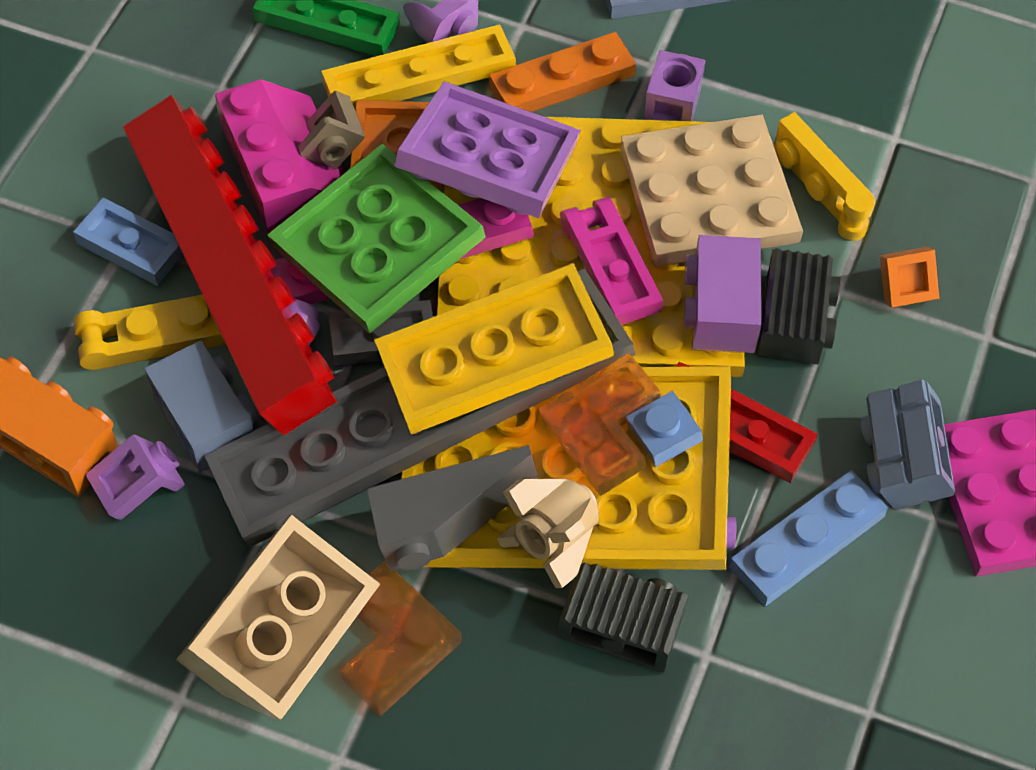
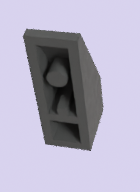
(441, 508)

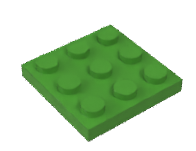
(376, 238)

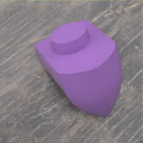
(444, 20)

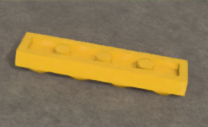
(423, 67)

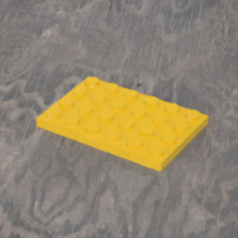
(652, 520)

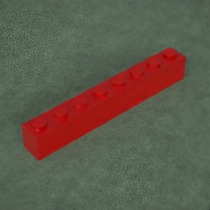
(231, 267)

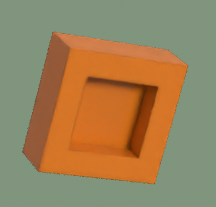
(909, 276)

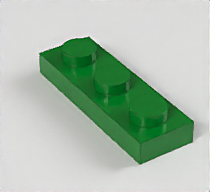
(333, 21)

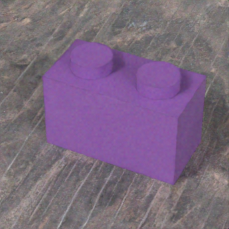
(725, 293)

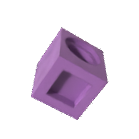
(674, 87)

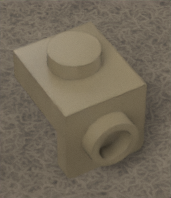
(332, 132)

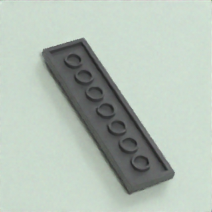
(361, 443)

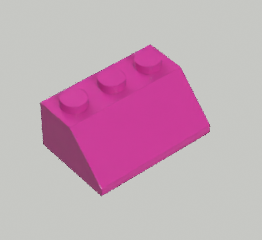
(263, 134)

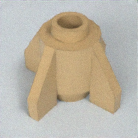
(553, 523)

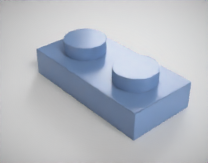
(129, 241)

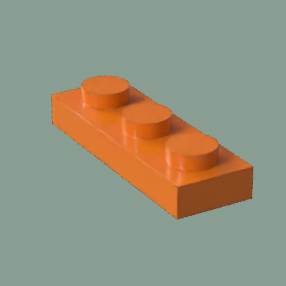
(564, 74)

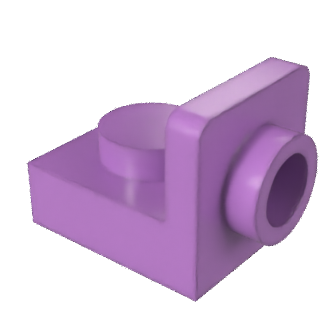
(134, 474)

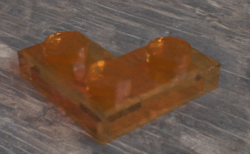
(590, 422)
(408, 643)

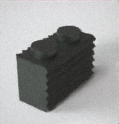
(797, 307)
(623, 615)

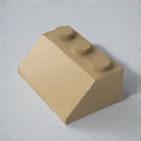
(279, 621)

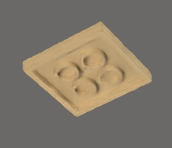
(709, 182)

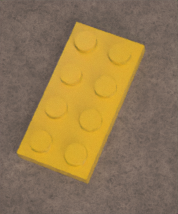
(493, 348)

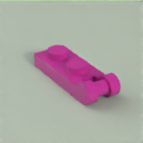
(612, 260)

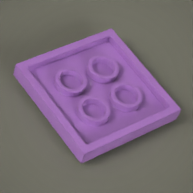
(488, 149)

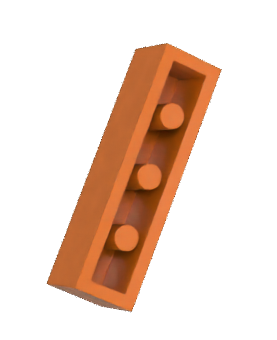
(49, 429)

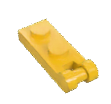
(824, 176)
(144, 332)

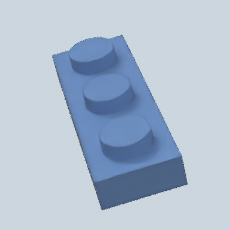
(808, 538)

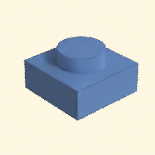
(664, 428)

